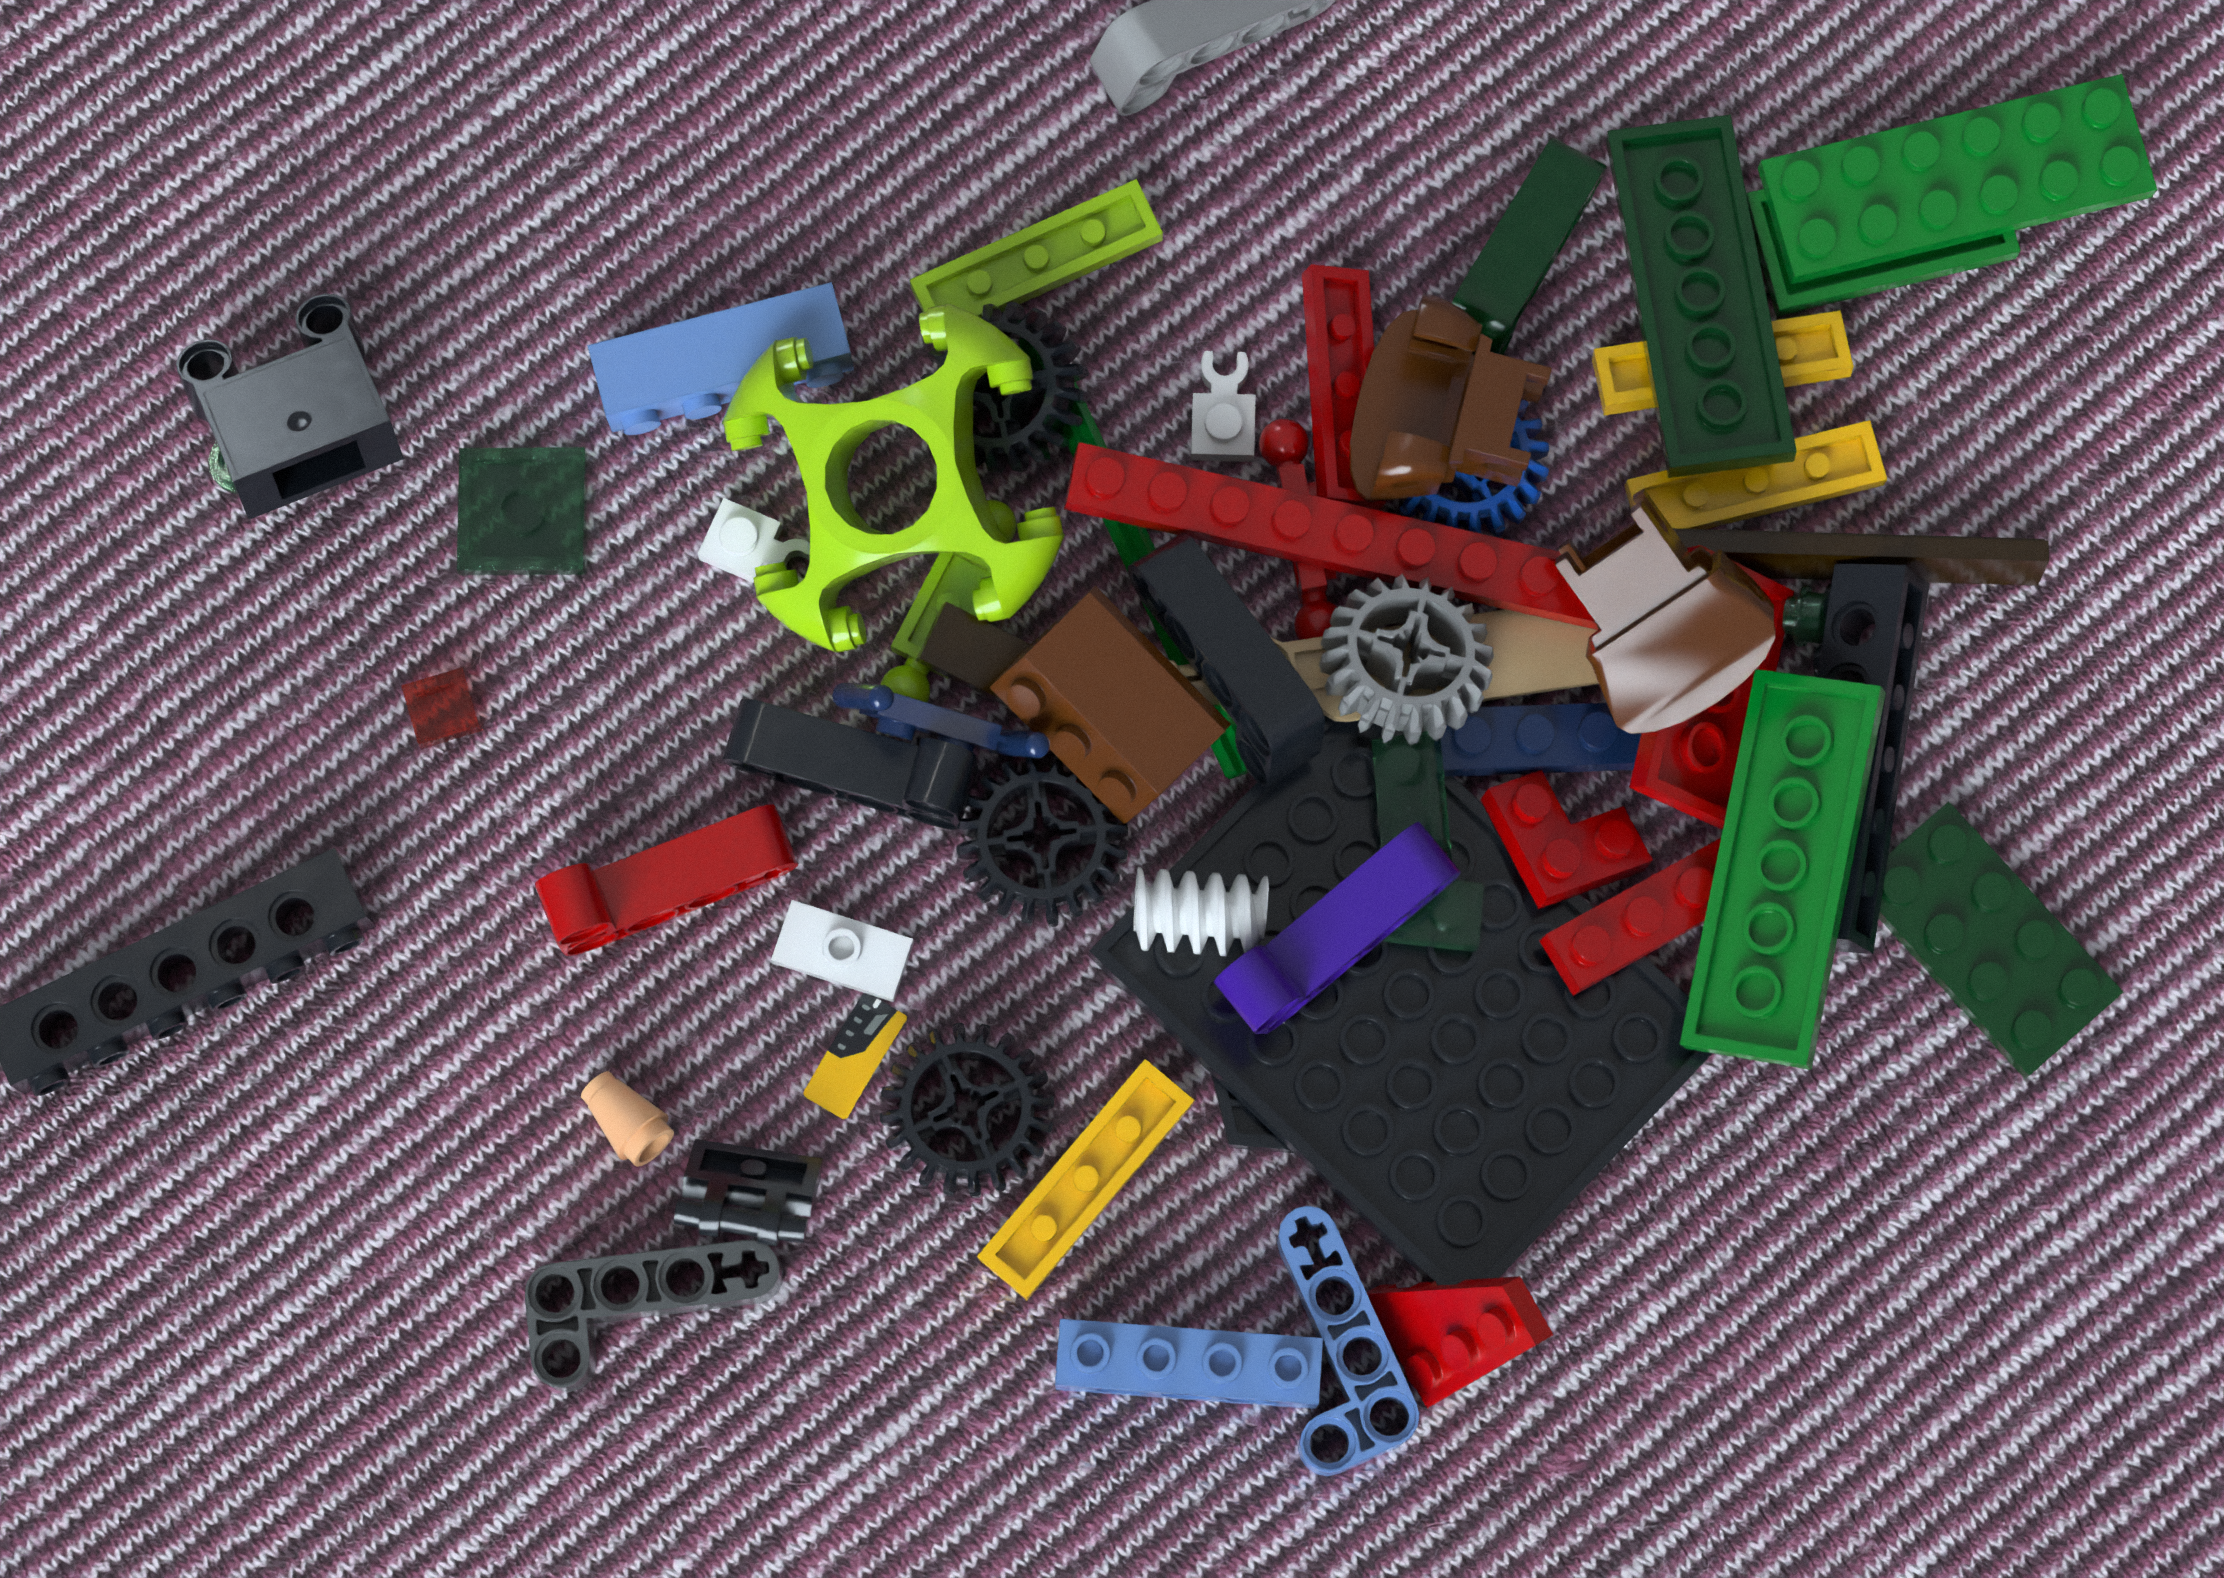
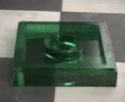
(522, 511)

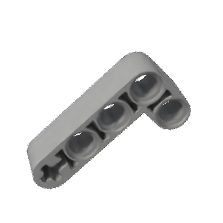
(1166, 37)

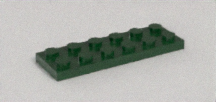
(1700, 296)

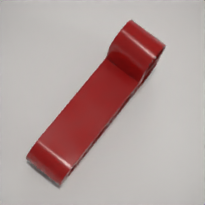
(665, 881)

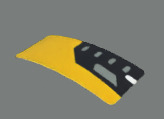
(854, 1055)

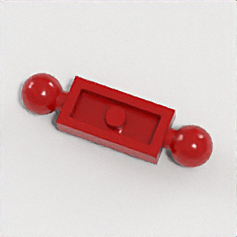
(1285, 446)

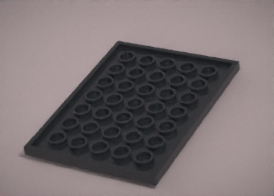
(1426, 1081)

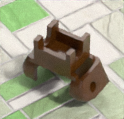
(1437, 406)

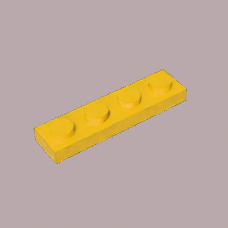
(1807, 348)
(1823, 468)
(1085, 1179)

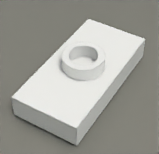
(842, 951)

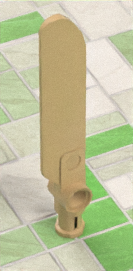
(1527, 649)

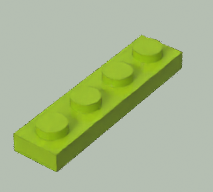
(1044, 254)

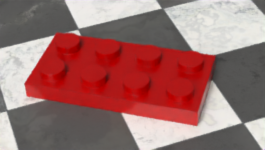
(1696, 759)

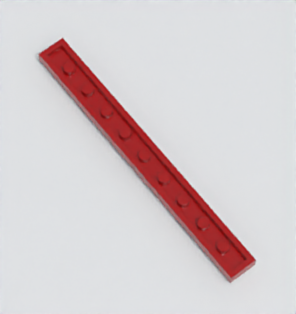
(1320, 532)

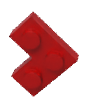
(1558, 856)

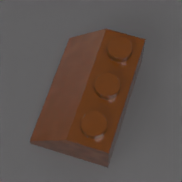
(1110, 705)

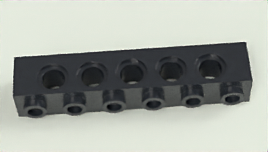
(1896, 603)
(146, 964)

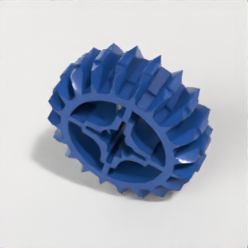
(1486, 507)

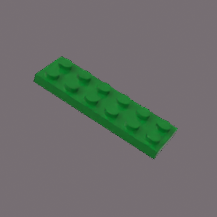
(1956, 178)
(1783, 868)

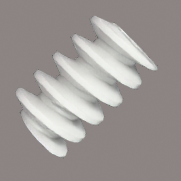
(1199, 912)

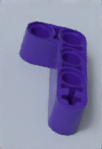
(1337, 931)

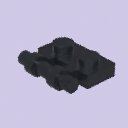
(752, 1179)

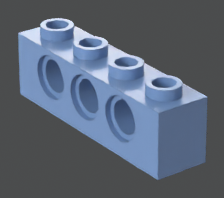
(1188, 1364)

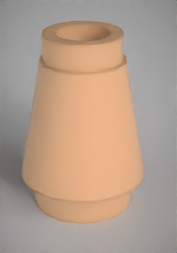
(628, 1120)

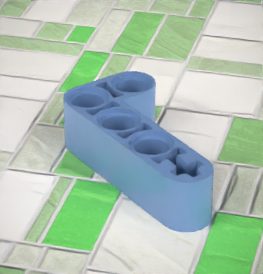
(1337, 1332)

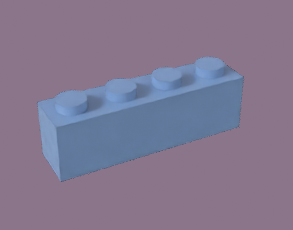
(701, 360)

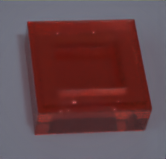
(441, 708)

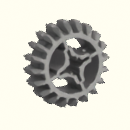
(1456, 665)

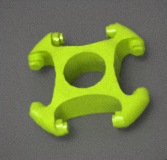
(825, 443)

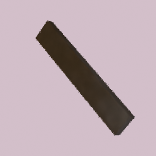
(1931, 557)

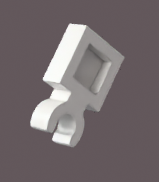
(1223, 419)
(745, 540)

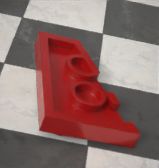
(1457, 1330)

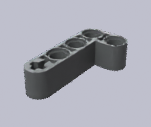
(653, 1299)

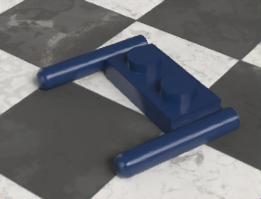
(903, 715)

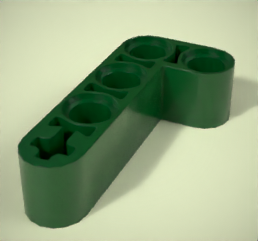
(1528, 240)

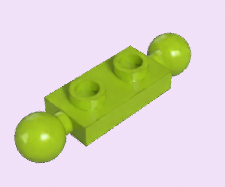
(949, 580)

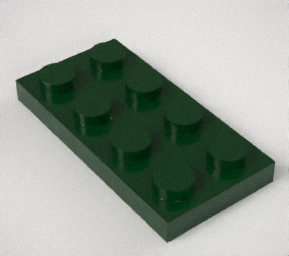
(1990, 941)

